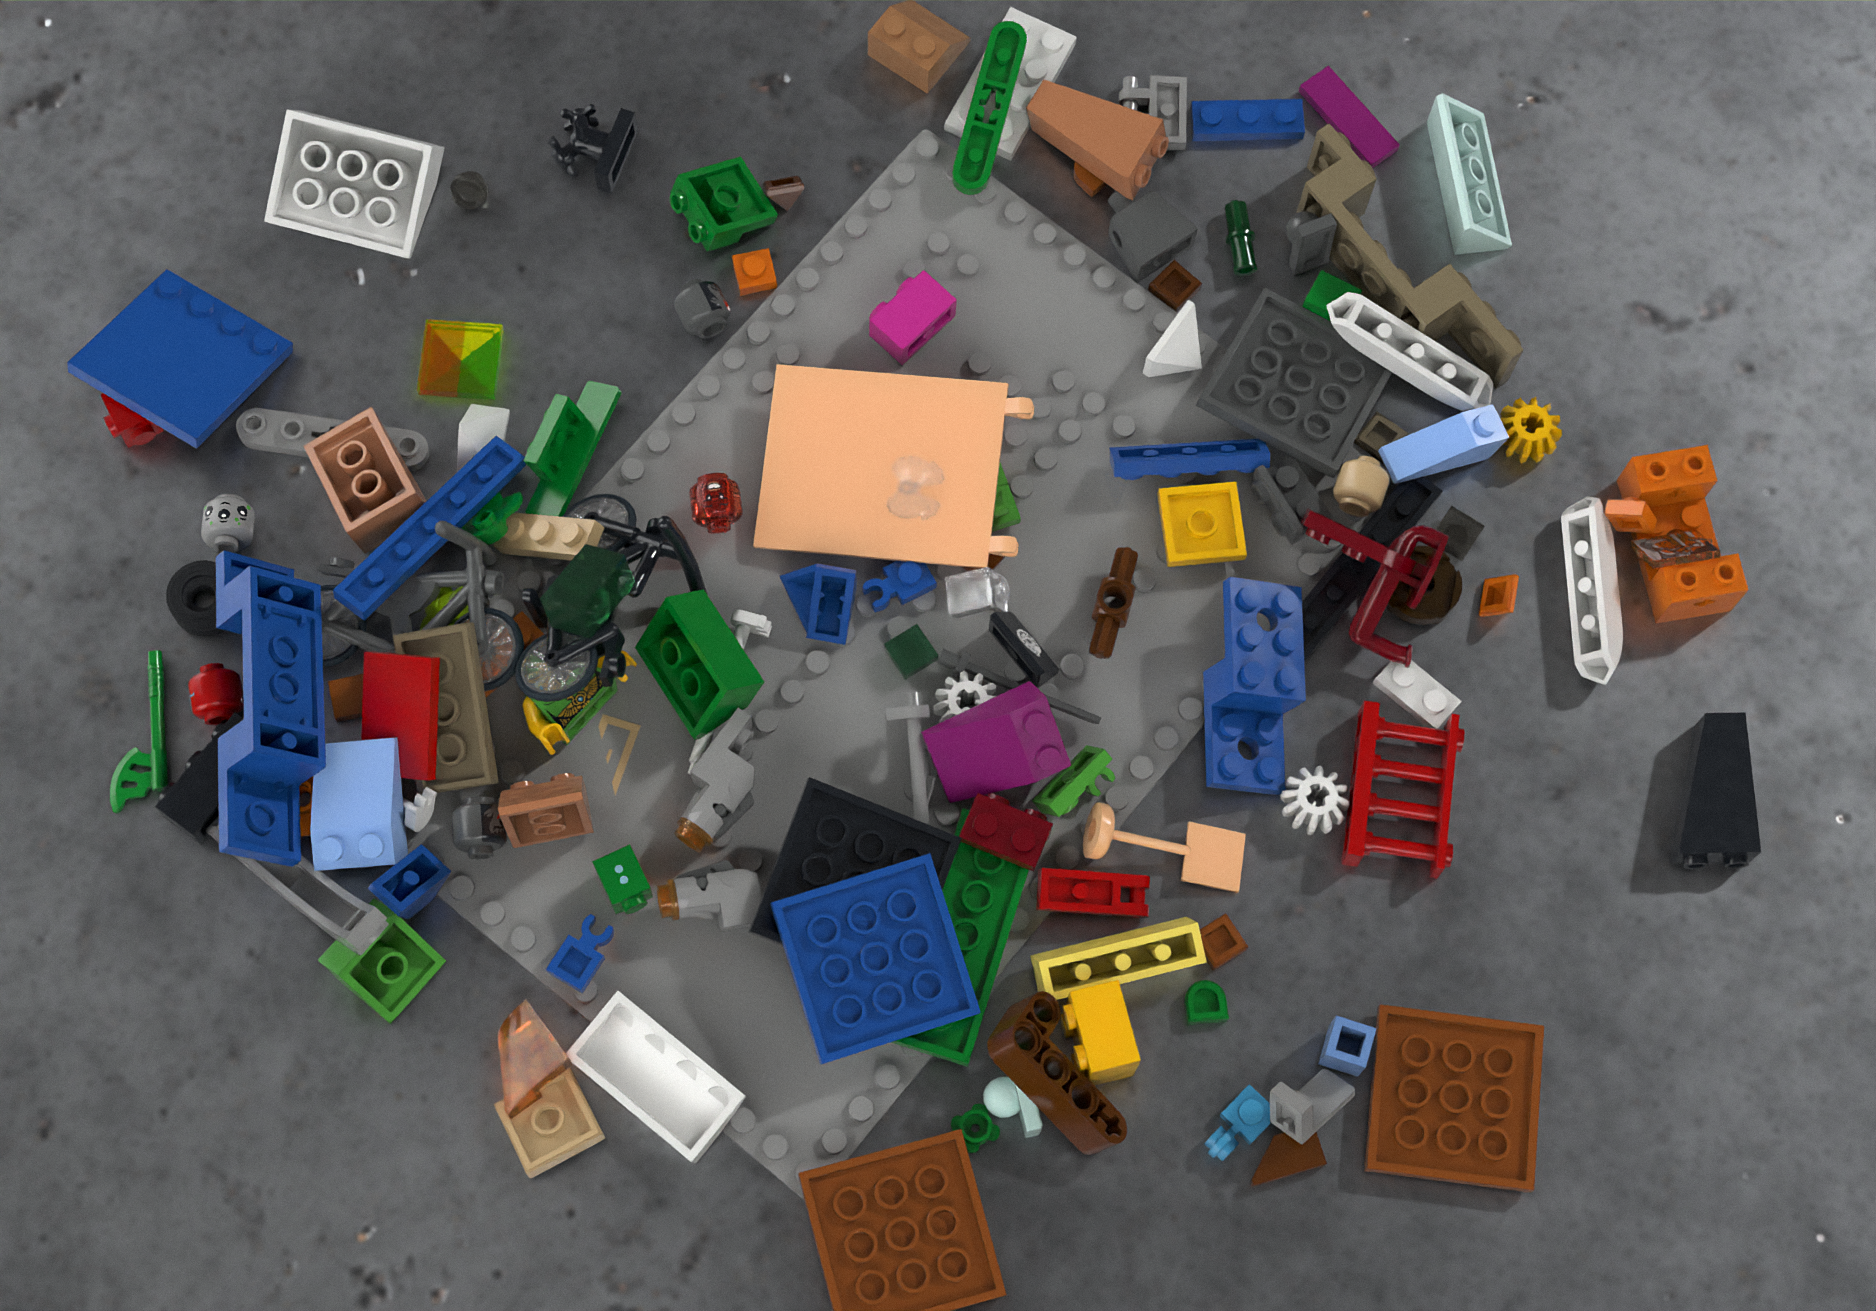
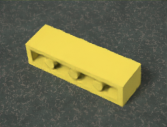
(1119, 957)

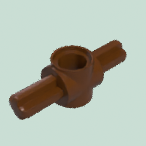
(1108, 619)

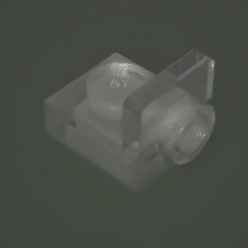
(976, 592)

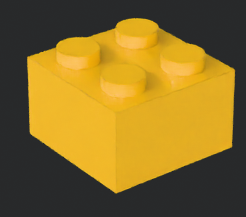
(1100, 1033)

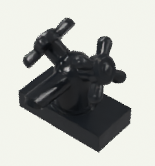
(606, 148)

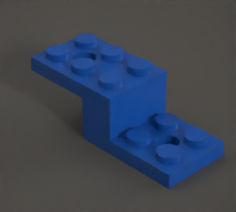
(1254, 686)

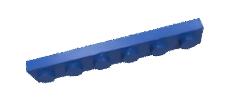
(416, 538)

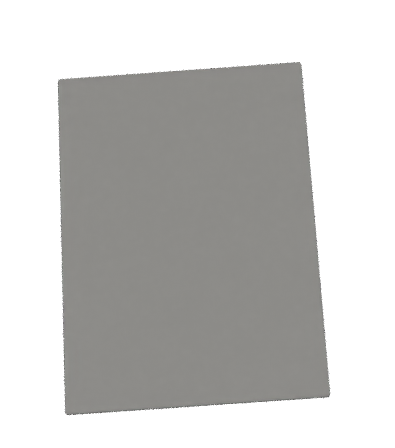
(1028, 315)

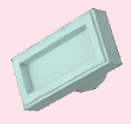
(1006, 1099)

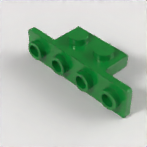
(567, 444)

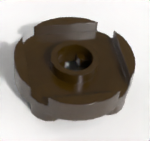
(1434, 604)

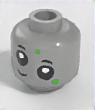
(228, 523)

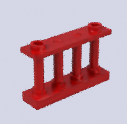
(1366, 803)

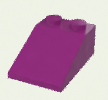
(997, 745)

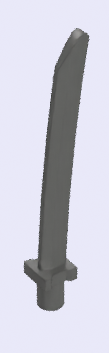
(961, 664)

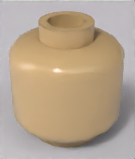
(1361, 486)

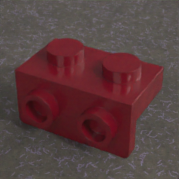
(1006, 830)

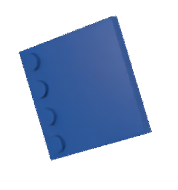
(180, 358)
(875, 958)

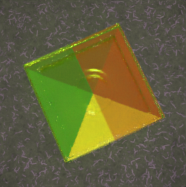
(460, 359)

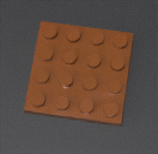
(1455, 1098)
(903, 1229)

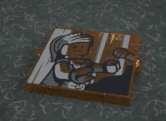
(1675, 549)

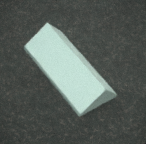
(1467, 177)

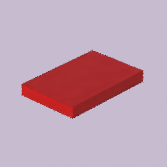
(403, 703)

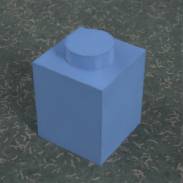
(1347, 1046)

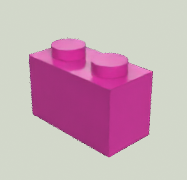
(911, 316)

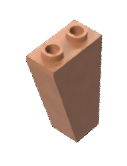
(1099, 135)

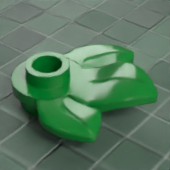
(490, 521)

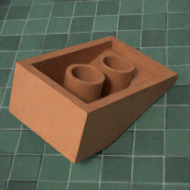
(365, 479)
(545, 810)

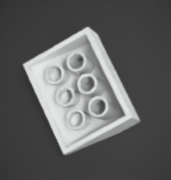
(352, 183)

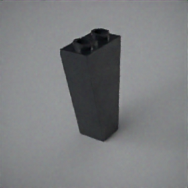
(1718, 797)

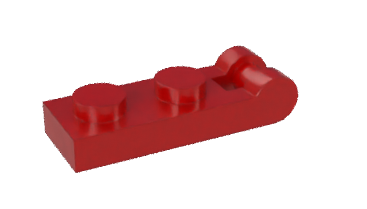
(1091, 892)

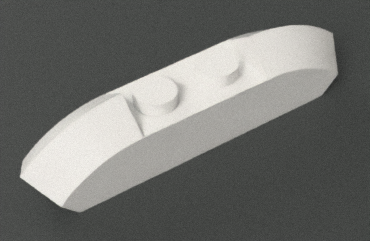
(1409, 353)
(1592, 589)

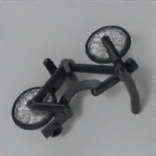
(565, 662)

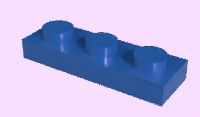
(1247, 120)

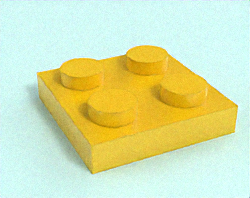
(1201, 524)

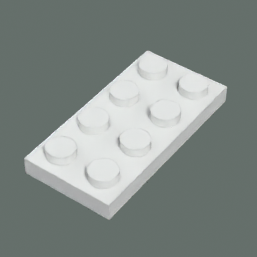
(1043, 59)

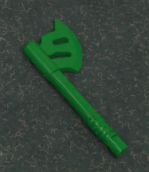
(158, 759)

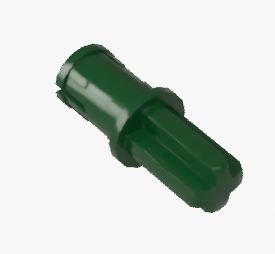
(1240, 238)

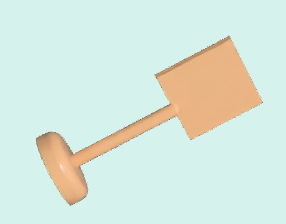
(1210, 853)

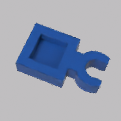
(904, 580)
(578, 959)

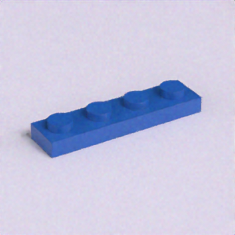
(1180, 458)

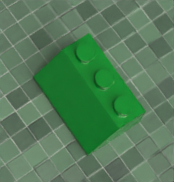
(698, 662)

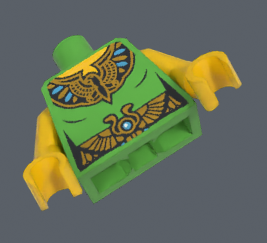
(567, 717)

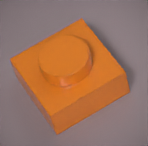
(754, 271)
(1630, 515)

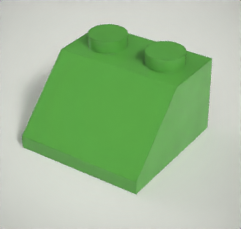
(390, 968)

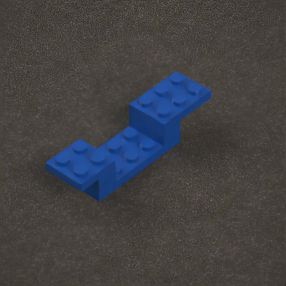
(283, 707)

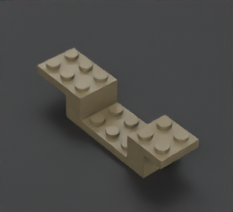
(1434, 306)

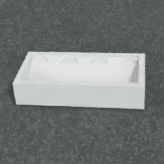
(656, 1077)

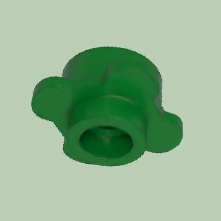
(976, 1116)

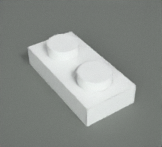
(1417, 693)

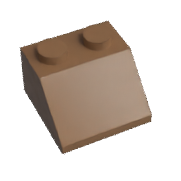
(915, 43)

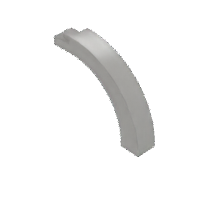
(319, 899)

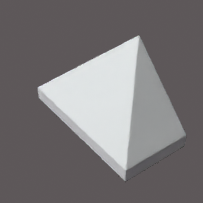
(1178, 346)
(478, 429)

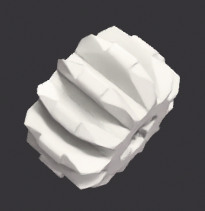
(965, 691)
(1322, 787)

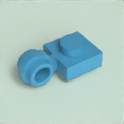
(1246, 1116)

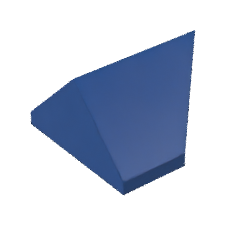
(823, 600)

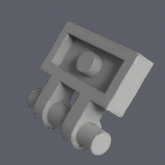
(1165, 100)

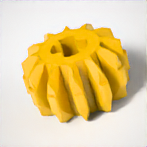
(1543, 428)

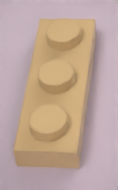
(548, 536)

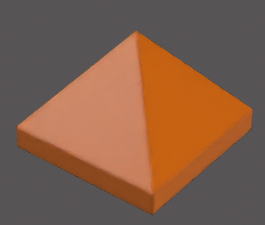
(1499, 595)

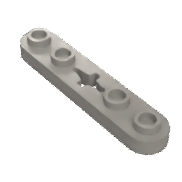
(290, 431)

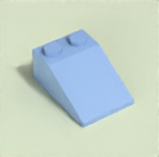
(358, 806)

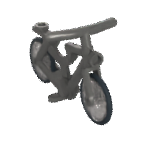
(496, 632)

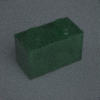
(587, 591)

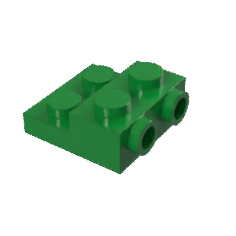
(721, 203)

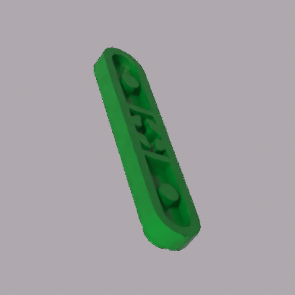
(980, 139)

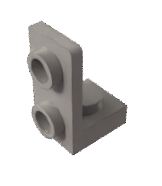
(1308, 1109)

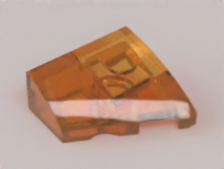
(528, 1058)

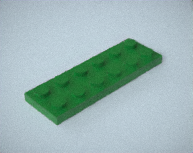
(982, 904)

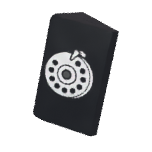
(1022, 647)

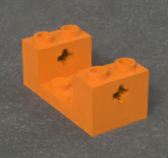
(1675, 491)

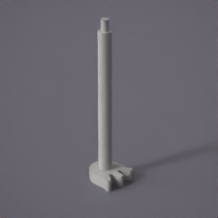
(913, 715)

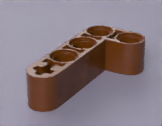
(1050, 1079)

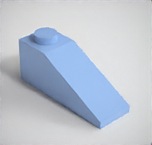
(1445, 445)

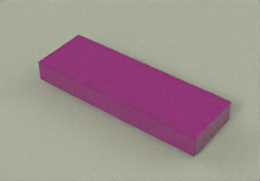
(1349, 116)

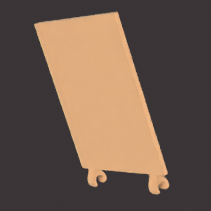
(835, 454)

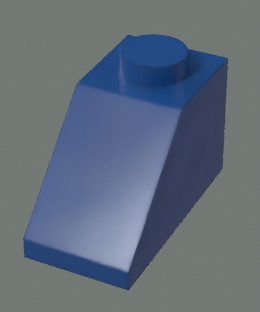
(411, 882)

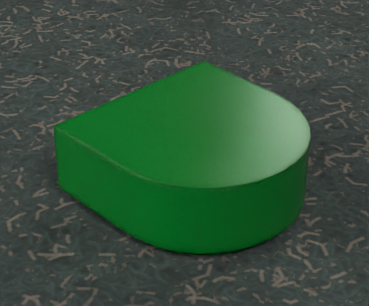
(1205, 1003)

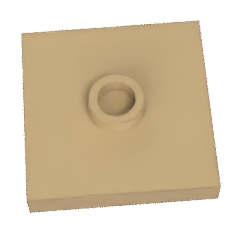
(552, 1126)

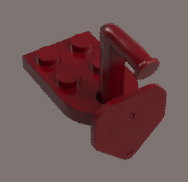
(1394, 566)

